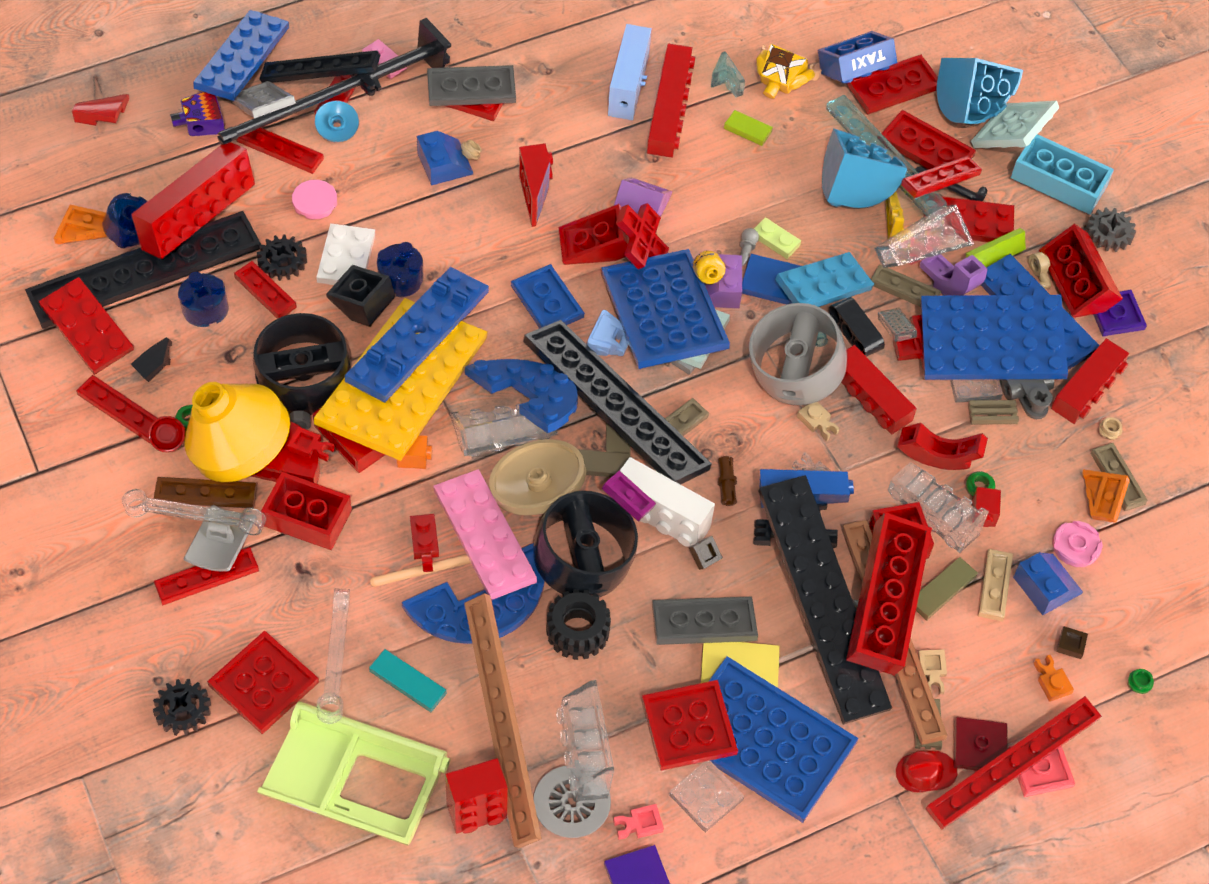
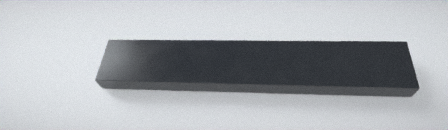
(320, 67)

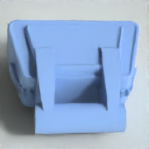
(604, 335)

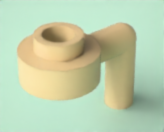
(1039, 265)

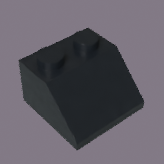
(362, 294)

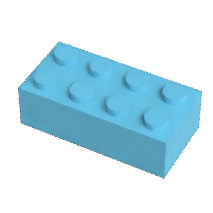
(1062, 173)

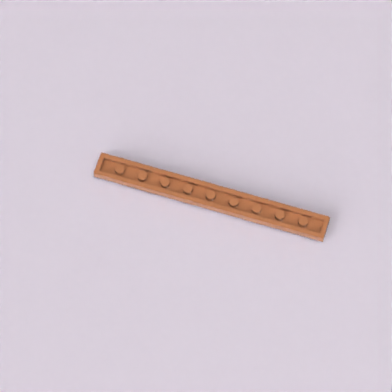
(912, 677)
(502, 720)

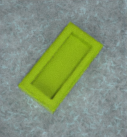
(748, 127)

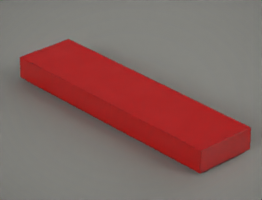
(282, 149)
(941, 177)
(117, 406)
(199, 579)

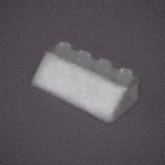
(586, 743)

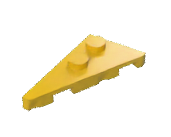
(894, 215)

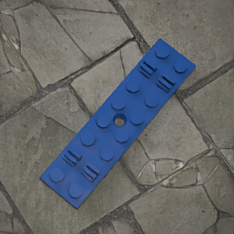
(401, 350)

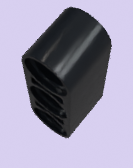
(857, 326)

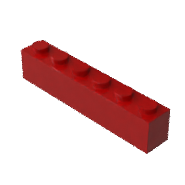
(670, 99)

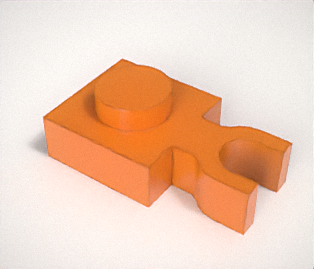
(1053, 682)

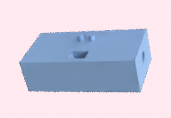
(629, 72)

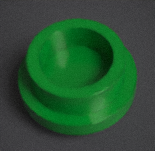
(1141, 681)

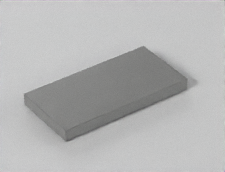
(263, 99)

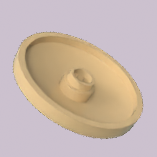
(536, 476)

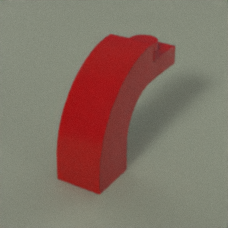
(941, 452)

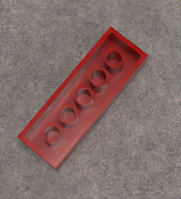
(193, 199)
(889, 594)

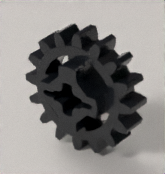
(282, 257)
(178, 715)

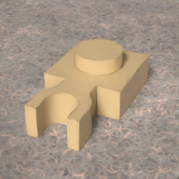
(817, 417)
(934, 667)

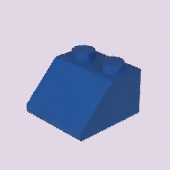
(442, 157)
(1046, 582)

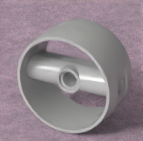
(804, 323)

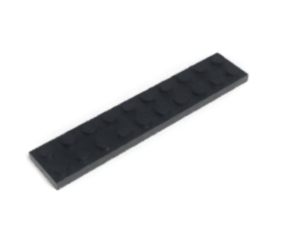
(141, 271)
(618, 403)
(822, 596)

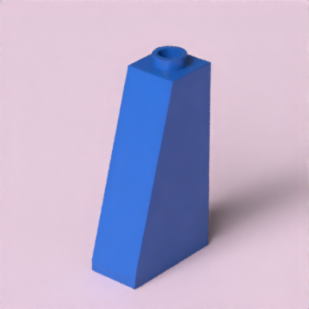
(825, 485)

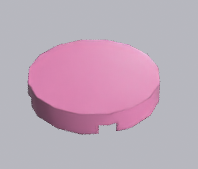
(314, 199)
(1077, 544)

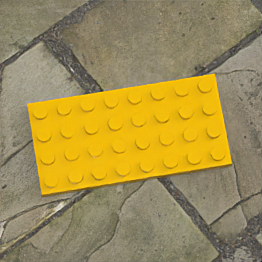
(399, 421)

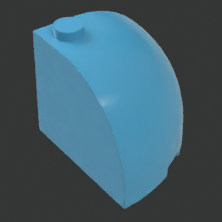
(975, 88)
(858, 173)

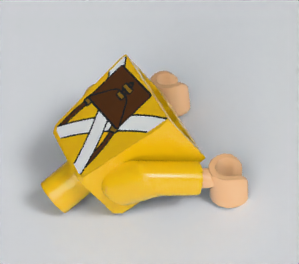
(783, 70)

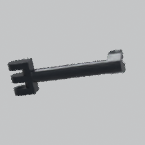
(979, 196)
(764, 534)

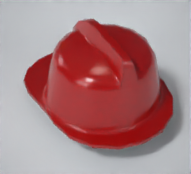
(926, 771)

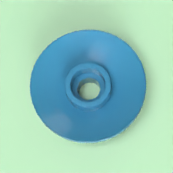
(336, 112)

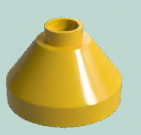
(235, 430)

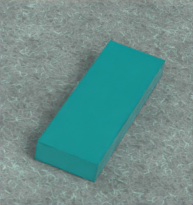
(408, 680)

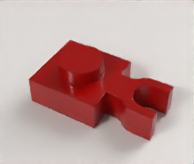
(308, 443)

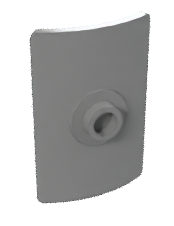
(215, 546)

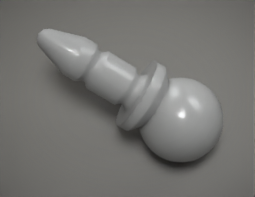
(749, 239)

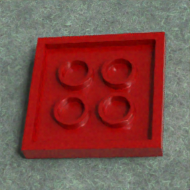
(263, 682)
(689, 725)

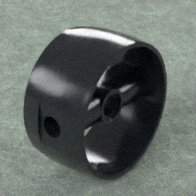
(274, 365)
(578, 513)

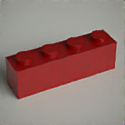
(1090, 381)
(876, 392)

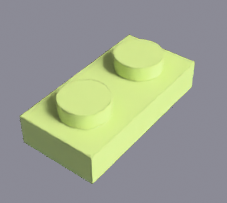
(777, 238)

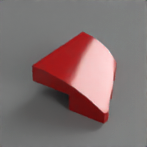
(101, 109)

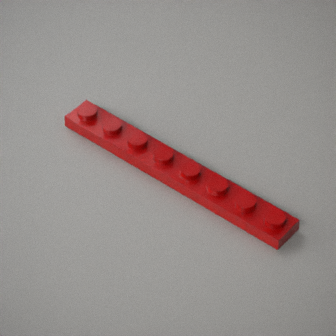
(1013, 763)

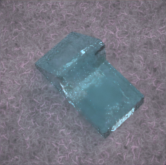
(727, 73)

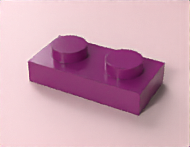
(628, 495)

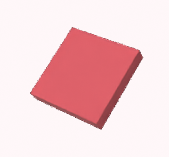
(1047, 775)

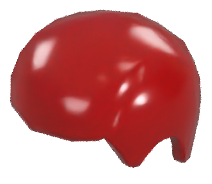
(166, 434)

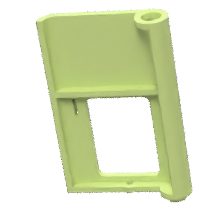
(319, 761)

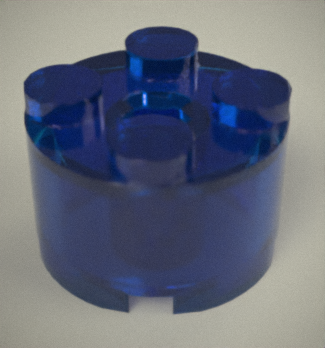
(119, 222)
(403, 266)
(203, 299)

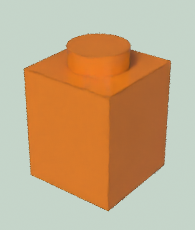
(417, 454)

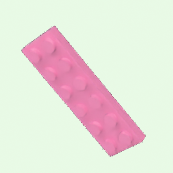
(485, 534)

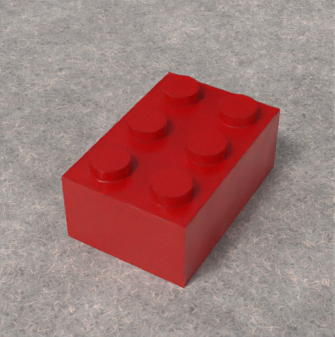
(306, 510)
(476, 796)

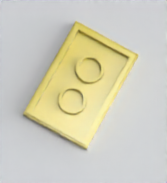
(758, 658)

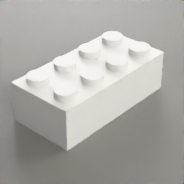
(677, 509)

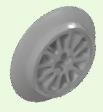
(547, 787)

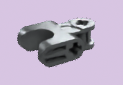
(1032, 394)

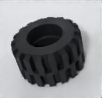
(578, 606)

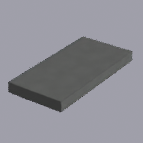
(471, 85)
(704, 620)

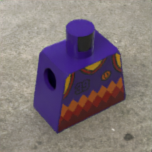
(200, 115)

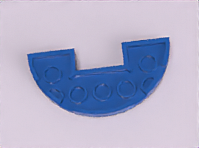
(550, 393)
(446, 618)

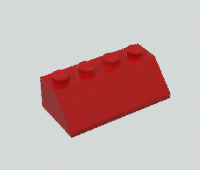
(1080, 273)

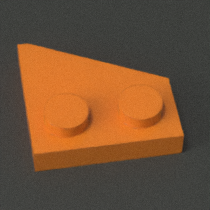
(80, 225)
(1105, 494)

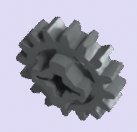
(1111, 229)

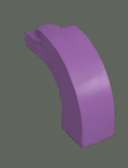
(954, 279)

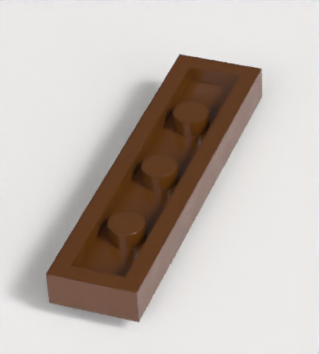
(206, 492)

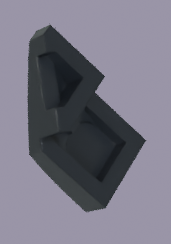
(153, 359)

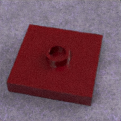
(978, 742)

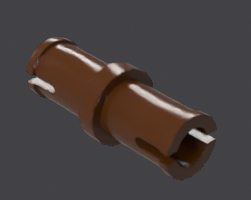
(727, 481)

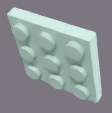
(1015, 125)

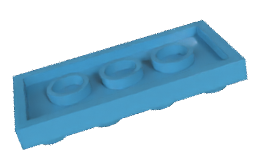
(825, 281)

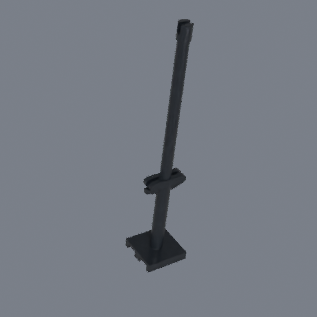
(431, 48)

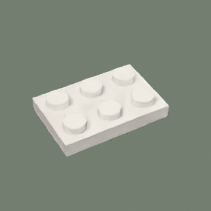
(343, 248)

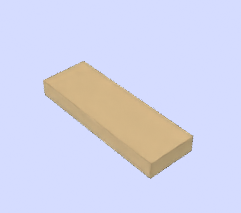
(995, 585)

